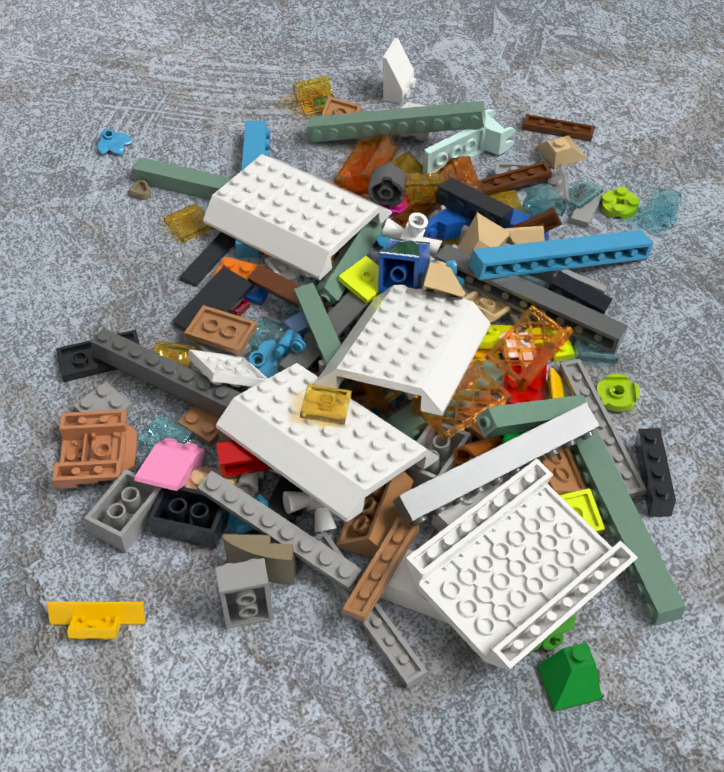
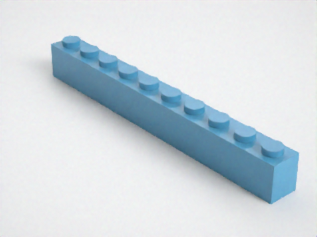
(255, 144)
(559, 254)

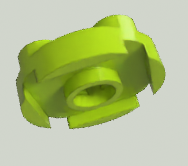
(625, 210)
(618, 403)

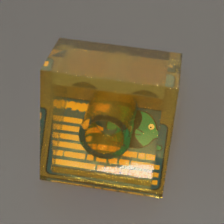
(312, 95)
(423, 187)

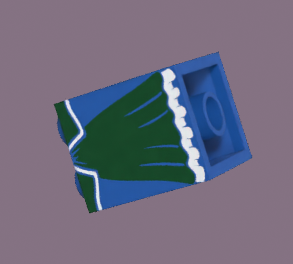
(403, 263)

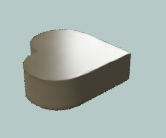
(140, 190)

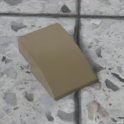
(278, 557)

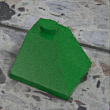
(570, 677)

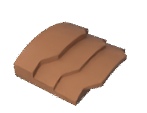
(94, 448)

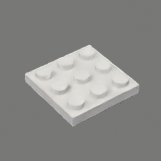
(226, 368)

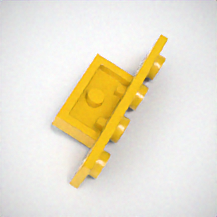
(95, 618)

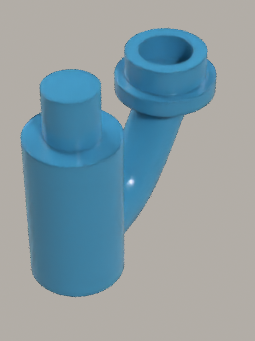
(288, 341)

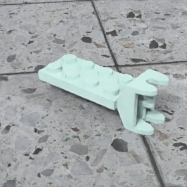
(469, 143)

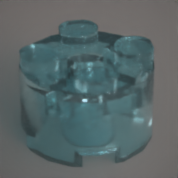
(542, 199)
(663, 207)

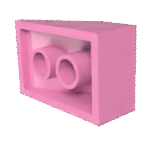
(170, 464)

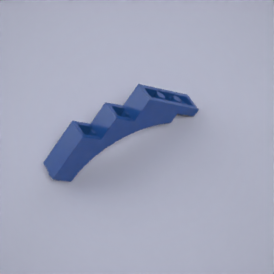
(448, 224)

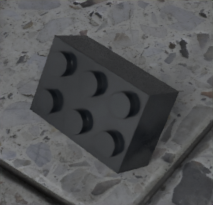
(188, 517)

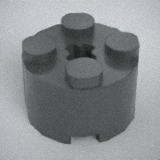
(387, 185)

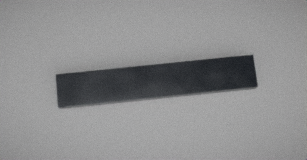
(208, 259)

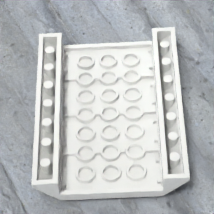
(290, 214)
(411, 345)
(323, 459)
(515, 567)

